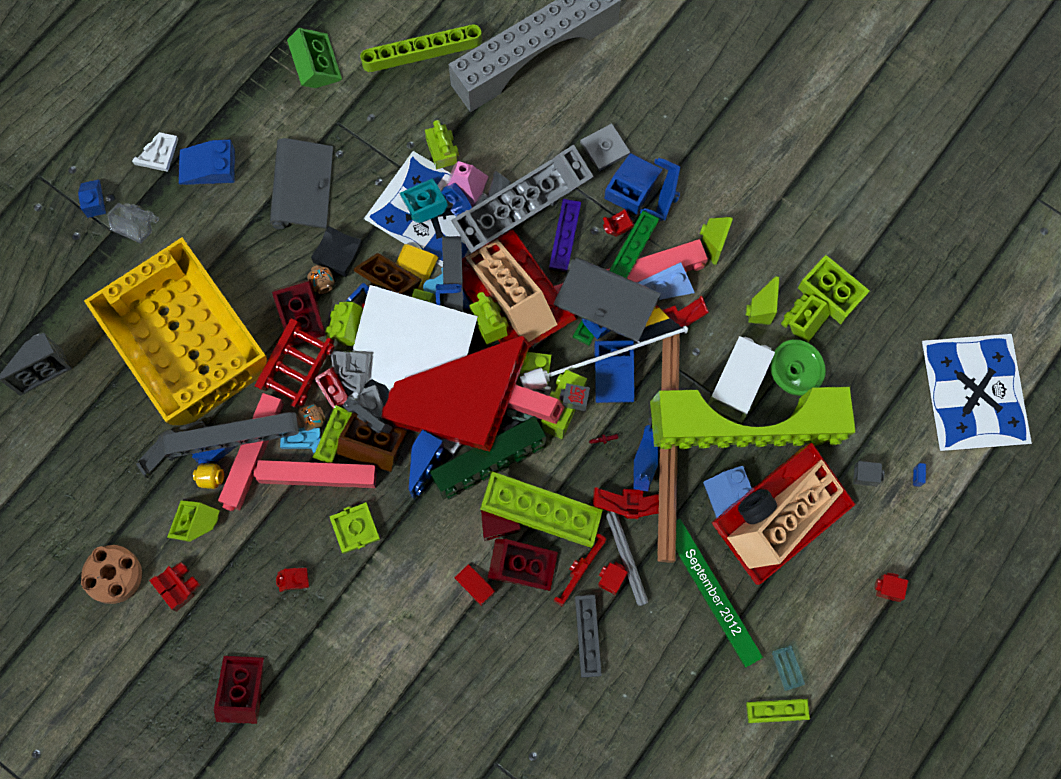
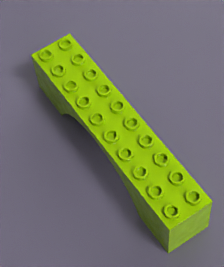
(687, 421)

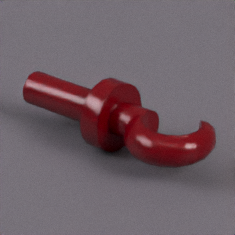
(604, 439)

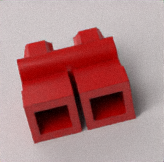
(173, 588)

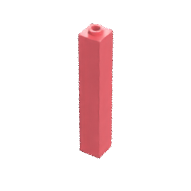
(536, 404)
(242, 471)
(315, 474)

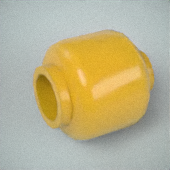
(208, 475)

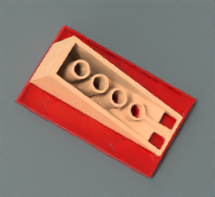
(518, 286)
(807, 504)

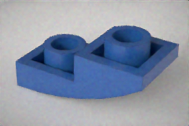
(457, 198)

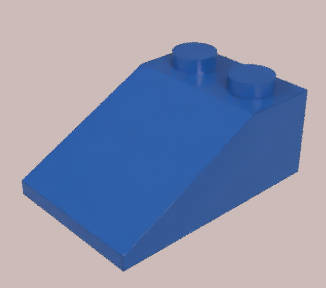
(207, 163)

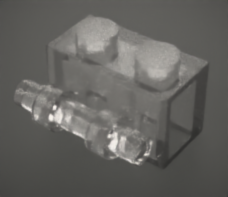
(131, 221)

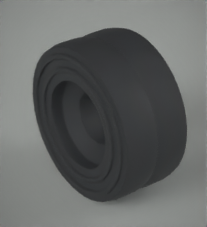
(757, 506)

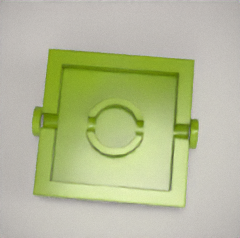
(354, 528)

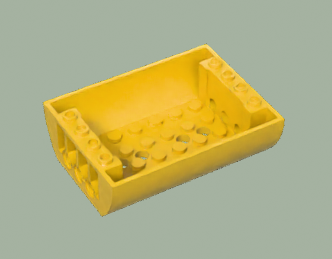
(161, 356)

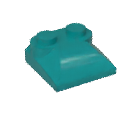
(424, 201)

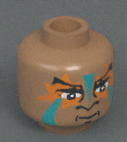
(321, 279)
(310, 417)

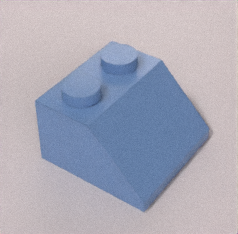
(727, 488)

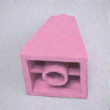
(469, 180)

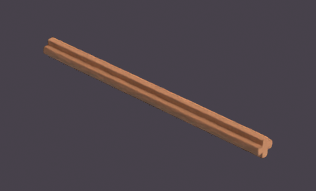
(668, 460)

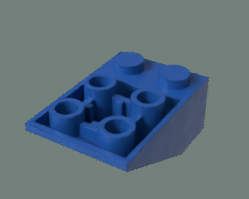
(632, 183)
(614, 374)
(425, 454)

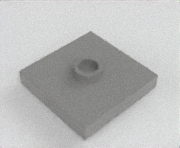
(605, 147)

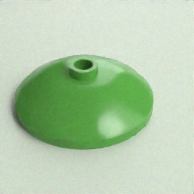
(804, 361)

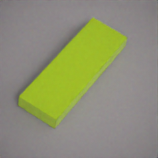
(328, 443)
(777, 711)

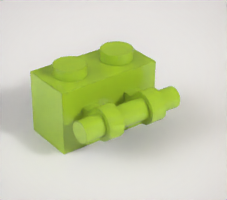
(441, 146)
(806, 316)
(489, 319)
(344, 323)

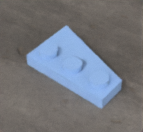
(670, 282)

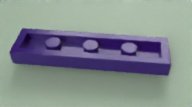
(565, 235)

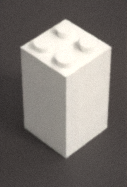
(741, 379)

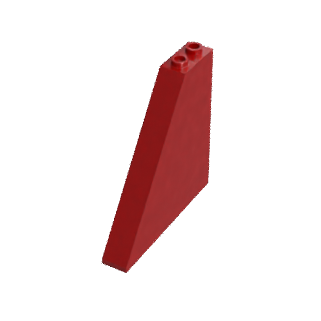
(460, 398)

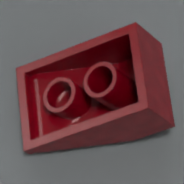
(299, 303)
(522, 564)
(239, 690)

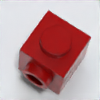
(612, 577)
(891, 587)

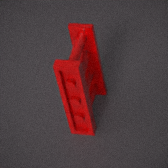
(284, 348)

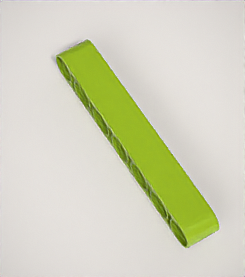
(412, 47)

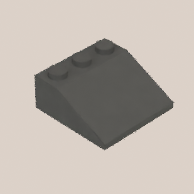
(35, 364)

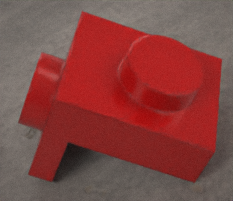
(618, 223)
(292, 579)

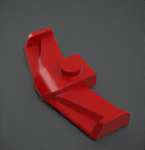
(689, 313)
(630, 504)
(579, 568)

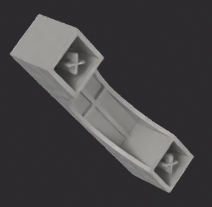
(489, 67)

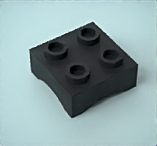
(337, 251)

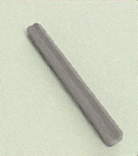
(627, 558)

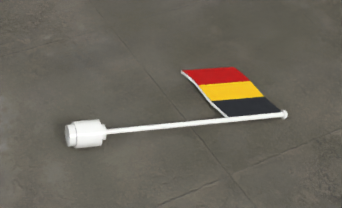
(657, 328)

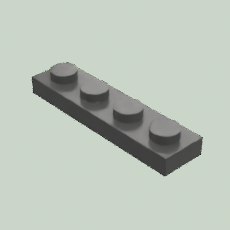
(588, 636)

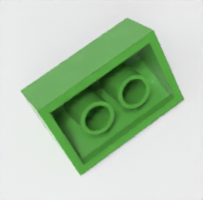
(313, 58)

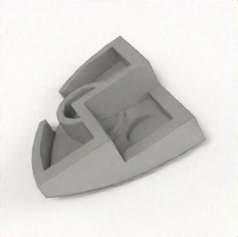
(352, 368)

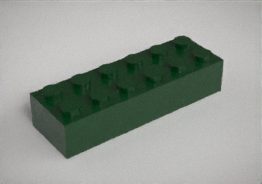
(478, 464)

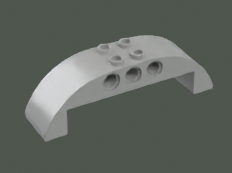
(522, 199)

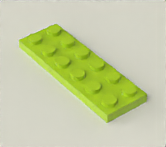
(541, 509)

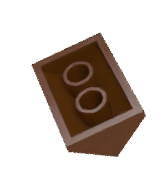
(388, 275)

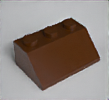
(368, 446)

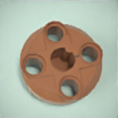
(111, 574)

